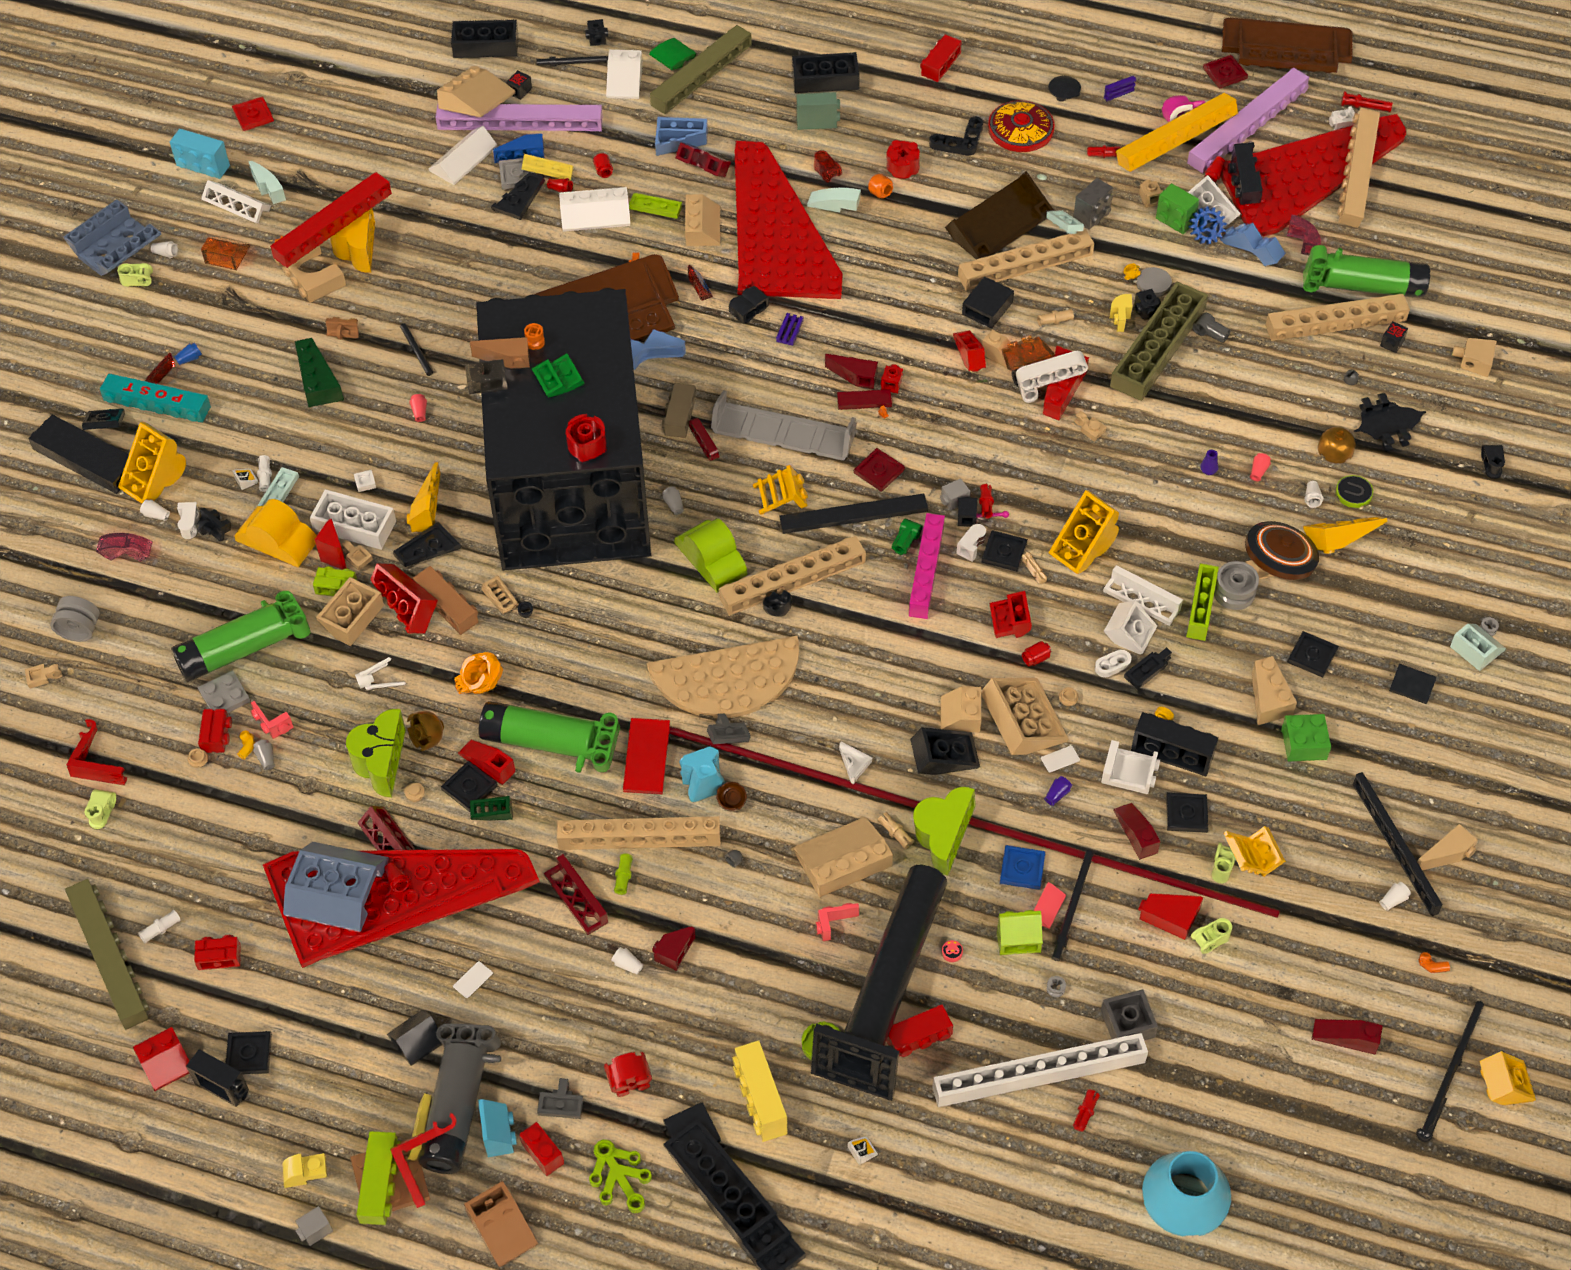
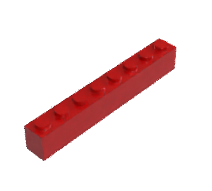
(331, 219)

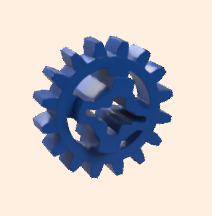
(1211, 230)

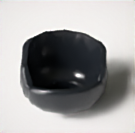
(777, 604)

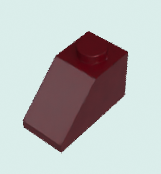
(673, 947)

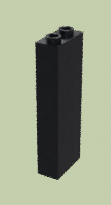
(80, 452)

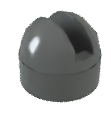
(1353, 379)
(733, 858)

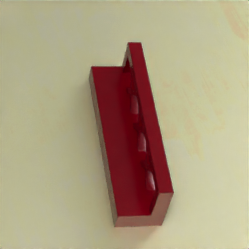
(391, 831)
(583, 892)

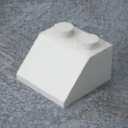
(1130, 627)

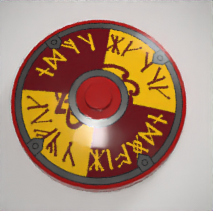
(1021, 126)

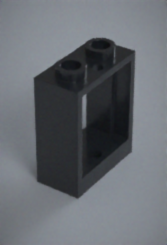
(217, 1078)

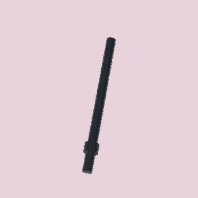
(553, 61)
(1062, 939)

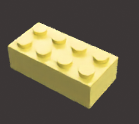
(760, 1091)

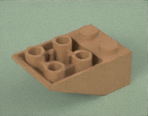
(500, 1224)

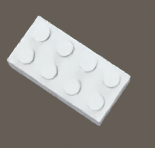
(354, 519)

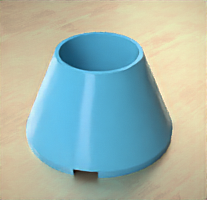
(1181, 1212)

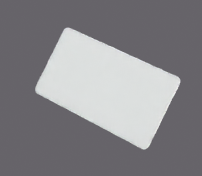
(1060, 759)
(472, 979)

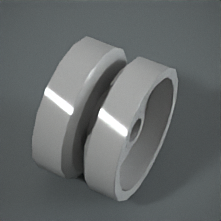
(1236, 585)
(75, 618)

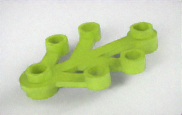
(618, 1173)

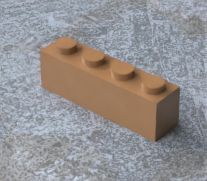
(450, 604)

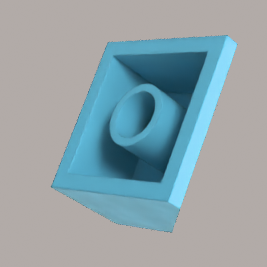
(496, 1128)

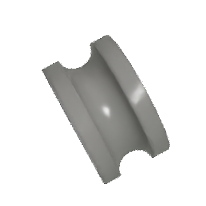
(1492, 622)
(1053, 992)

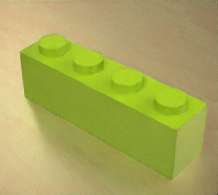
(1202, 602)
(377, 1179)

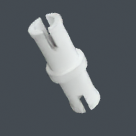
(264, 472)
(159, 926)

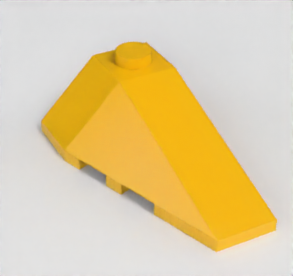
(425, 504)
(1338, 535)

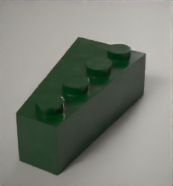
(317, 378)

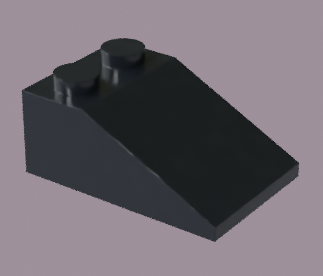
(944, 751)

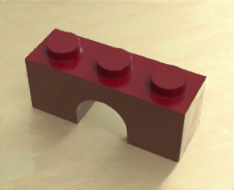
(703, 159)

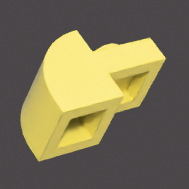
(1121, 310)
(300, 1169)

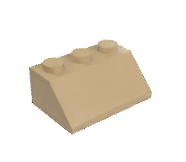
(701, 221)
(350, 611)

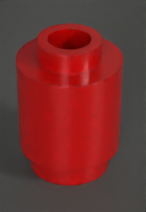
(603, 165)
(1036, 653)

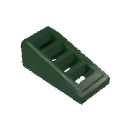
(498, 802)

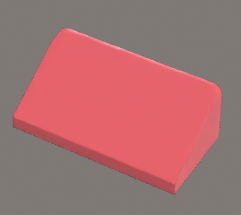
(1050, 904)

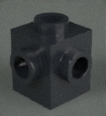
(596, 32)
(1146, 303)

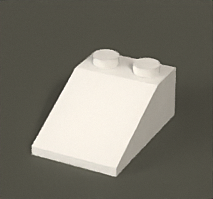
(624, 74)
(1212, 196)

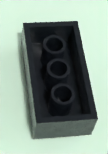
(484, 38)
(825, 72)
(1175, 743)

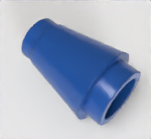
(188, 354)

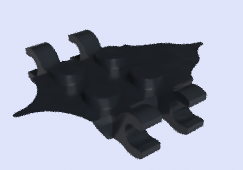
(1388, 419)

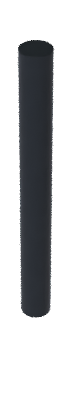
(416, 349)

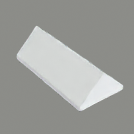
(464, 156)

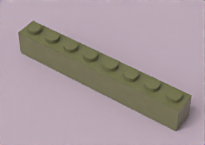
(700, 69)
(107, 955)

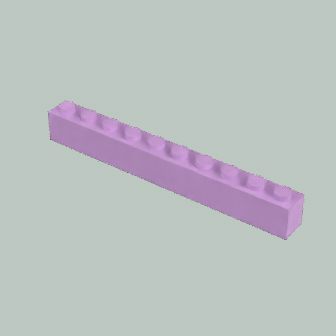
(527, 118)
(1248, 119)

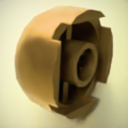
(1336, 445)
(425, 729)

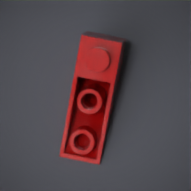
(489, 760)

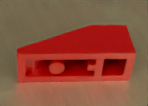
(970, 350)

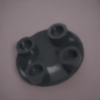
(1064, 88)

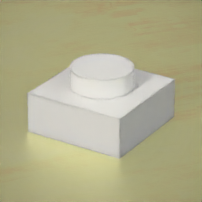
(364, 480)

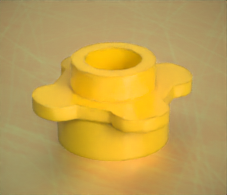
(1131, 271)

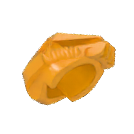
(479, 674)

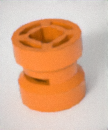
(535, 337)

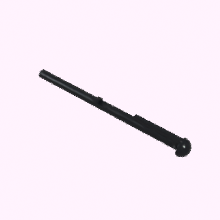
(1425, 1133)

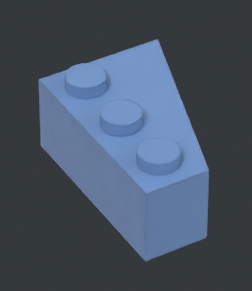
(672, 131)

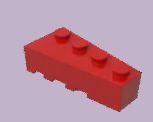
(1061, 392)
(405, 596)

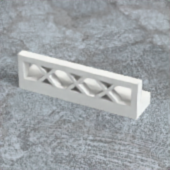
(238, 196)
(1146, 593)

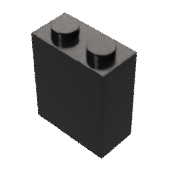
(988, 302)

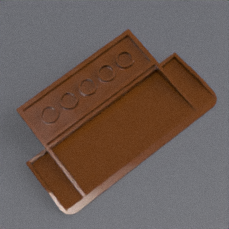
(1287, 44)
(647, 293)

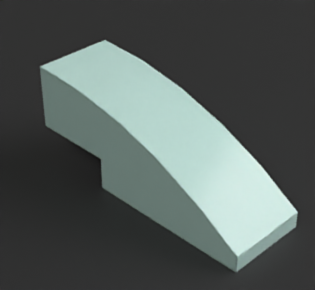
(267, 182)
(835, 198)

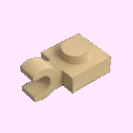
(1091, 428)
(356, 556)
(39, 674)

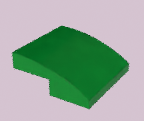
(672, 53)
(558, 376)

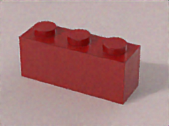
(941, 58)
(920, 1031)

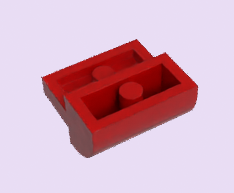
(1011, 615)

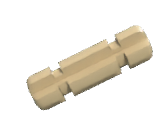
(1034, 568)

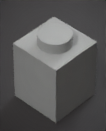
(951, 492)
(313, 1226)

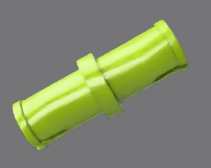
(623, 874)

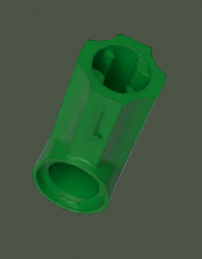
(907, 534)

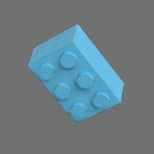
(199, 153)

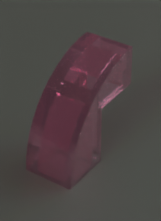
(1304, 230)
(116, 544)

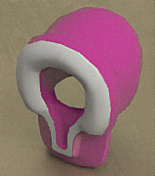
(1176, 105)

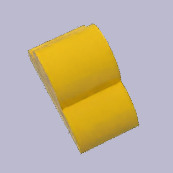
(356, 242)
(151, 464)
(277, 533)
(1086, 533)

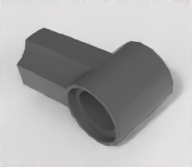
(1207, 325)

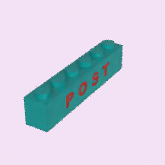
(155, 398)

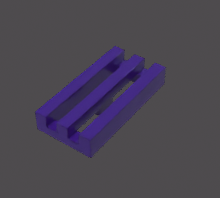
(1119, 88)
(792, 319)

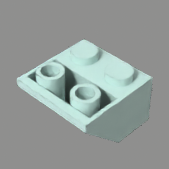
(1476, 646)

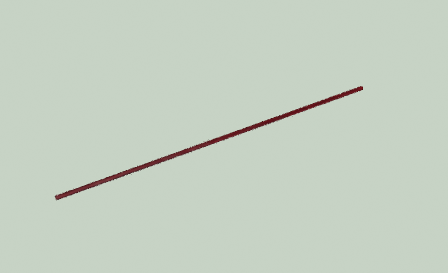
(981, 824)

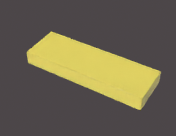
(547, 167)
(420, 1124)

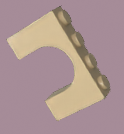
(315, 284)

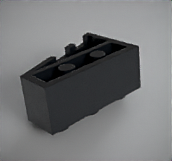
(1244, 175)

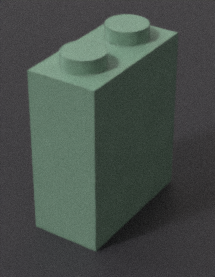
(817, 111)

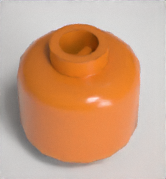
(880, 186)

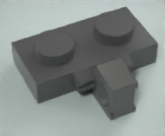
(727, 732)
(560, 1102)

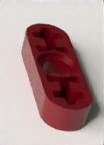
(703, 439)

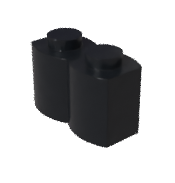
(748, 304)

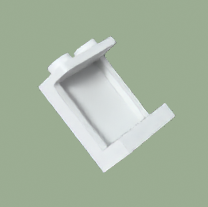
(1130, 769)

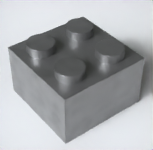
(1093, 203)
(1129, 1015)

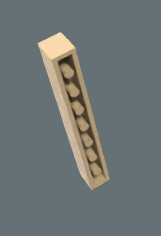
(1358, 168)

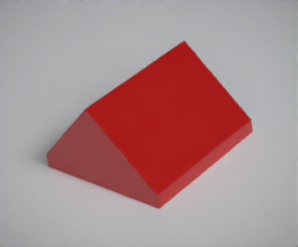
(329, 546)

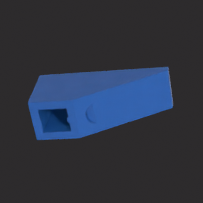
(527, 144)

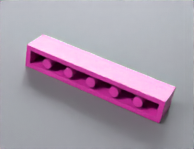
(926, 566)

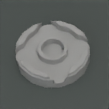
(1154, 279)

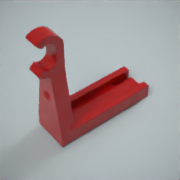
(88, 770)
(410, 1144)

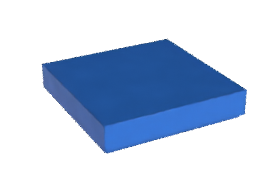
(1022, 867)

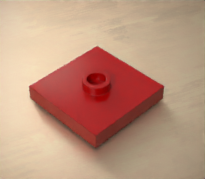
(252, 113)

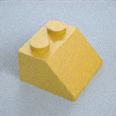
(1506, 1079)

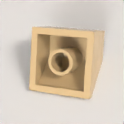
(961, 709)

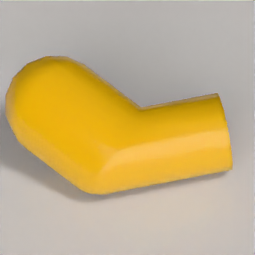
(248, 742)

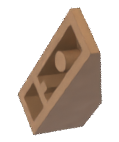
(512, 351)

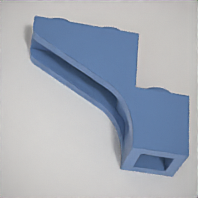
(1249, 239)
(657, 346)

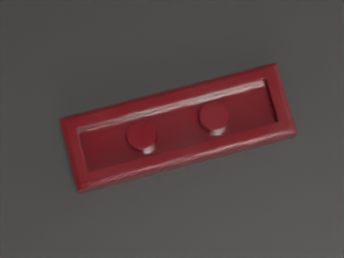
(864, 399)

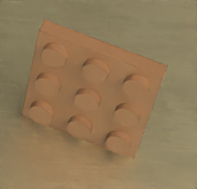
(402, 1196)

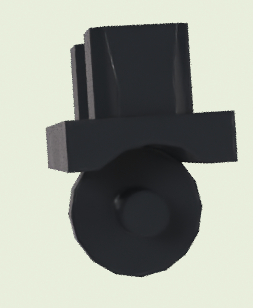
(211, 524)

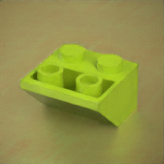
(1019, 932)

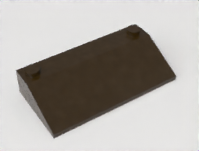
(1000, 218)

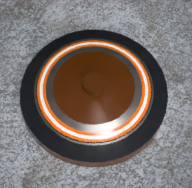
(1282, 550)

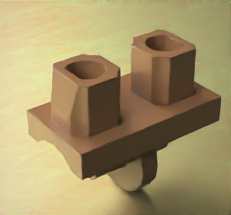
(342, 328)

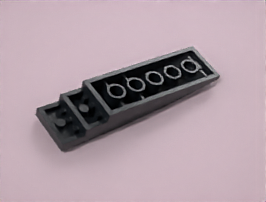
(734, 1199)

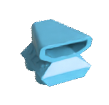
(701, 773)

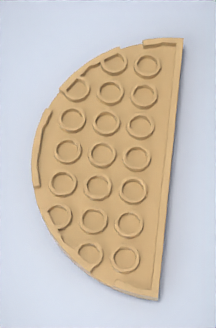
(728, 679)

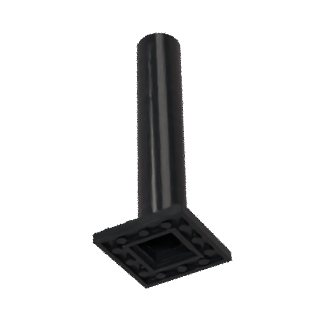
(859, 1054)

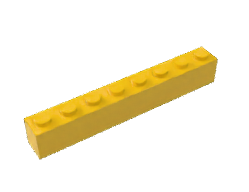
(1177, 132)

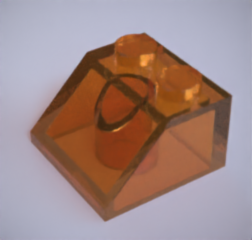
(224, 252)
(1026, 352)

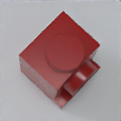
(894, 375)

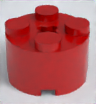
(903, 159)
(586, 437)
(628, 1073)

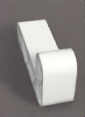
(1048, 372)

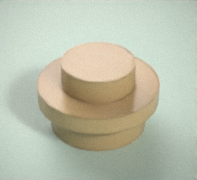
(1068, 696)
(197, 758)
(414, 792)

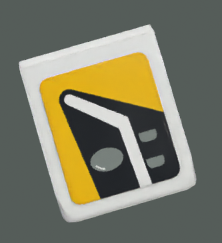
(244, 478)
(862, 1149)

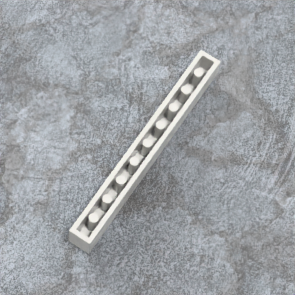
(1039, 1070)

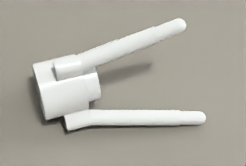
(365, 677)

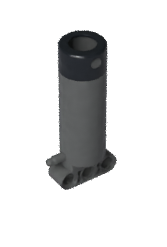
(457, 1092)

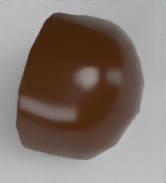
(731, 796)

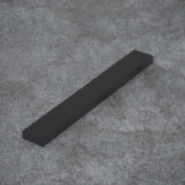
(853, 513)
(1397, 844)

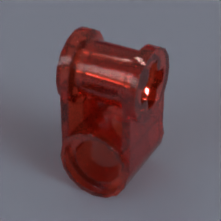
(826, 166)

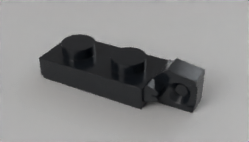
(1148, 668)

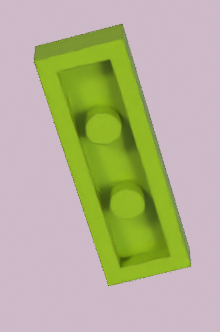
(655, 205)

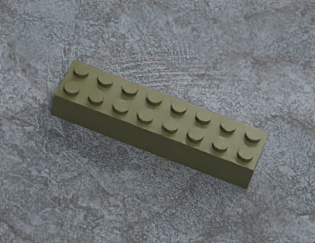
(1158, 341)

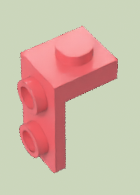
(276, 726)
(834, 913)

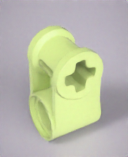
(134, 274)
(100, 807)
(1224, 860)
(1209, 937)

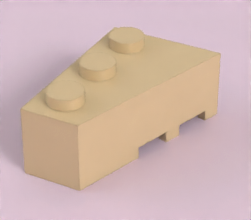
(1271, 692)

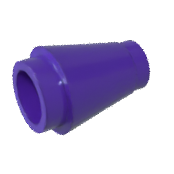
(1210, 463)
(1058, 790)

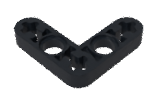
(962, 143)

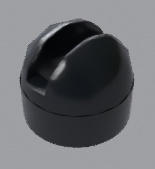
(525, 606)

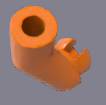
(1431, 966)

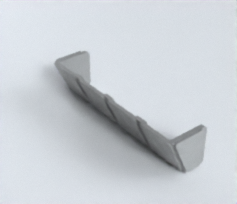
(782, 429)

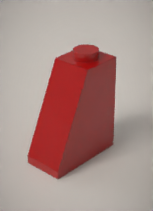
(1171, 912)

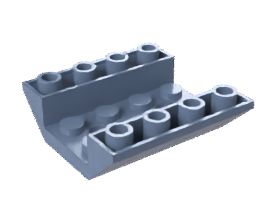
(107, 234)
(326, 896)

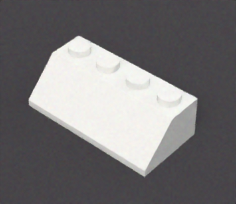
(594, 209)

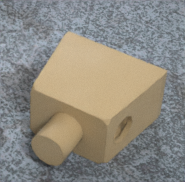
(1476, 355)

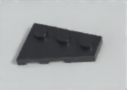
(520, 198)
(427, 545)

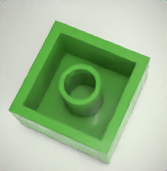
(1176, 208)
(1306, 737)

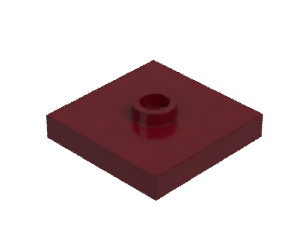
(1225, 71)
(879, 469)

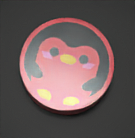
(952, 951)

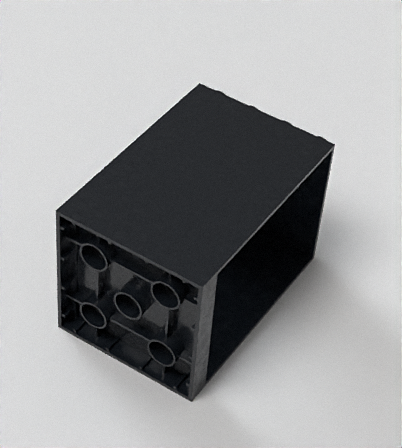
(540, 495)

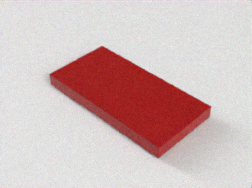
(646, 756)

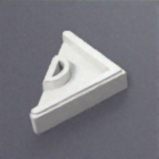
(854, 761)

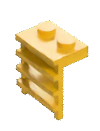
(791, 488)
(1256, 852)

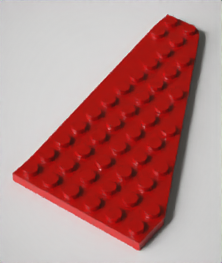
(1305, 173)
(774, 233)
(438, 887)

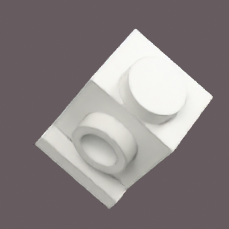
(1341, 118)

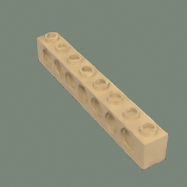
(1026, 259)
(1337, 317)
(792, 574)
(638, 833)

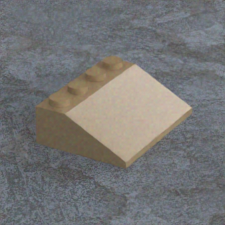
(473, 92)
(1023, 714)
(844, 856)

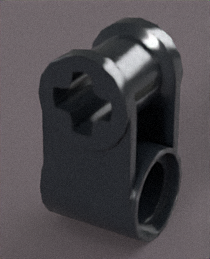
(1493, 460)

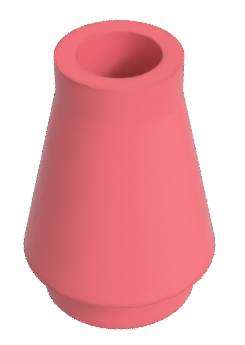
(418, 405)
(1260, 465)

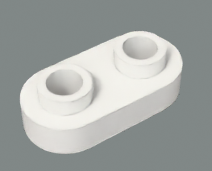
(1111, 663)

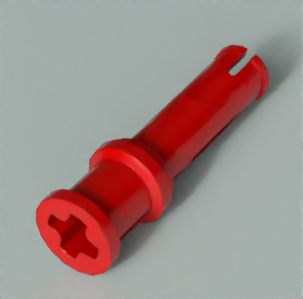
(1359, 101)

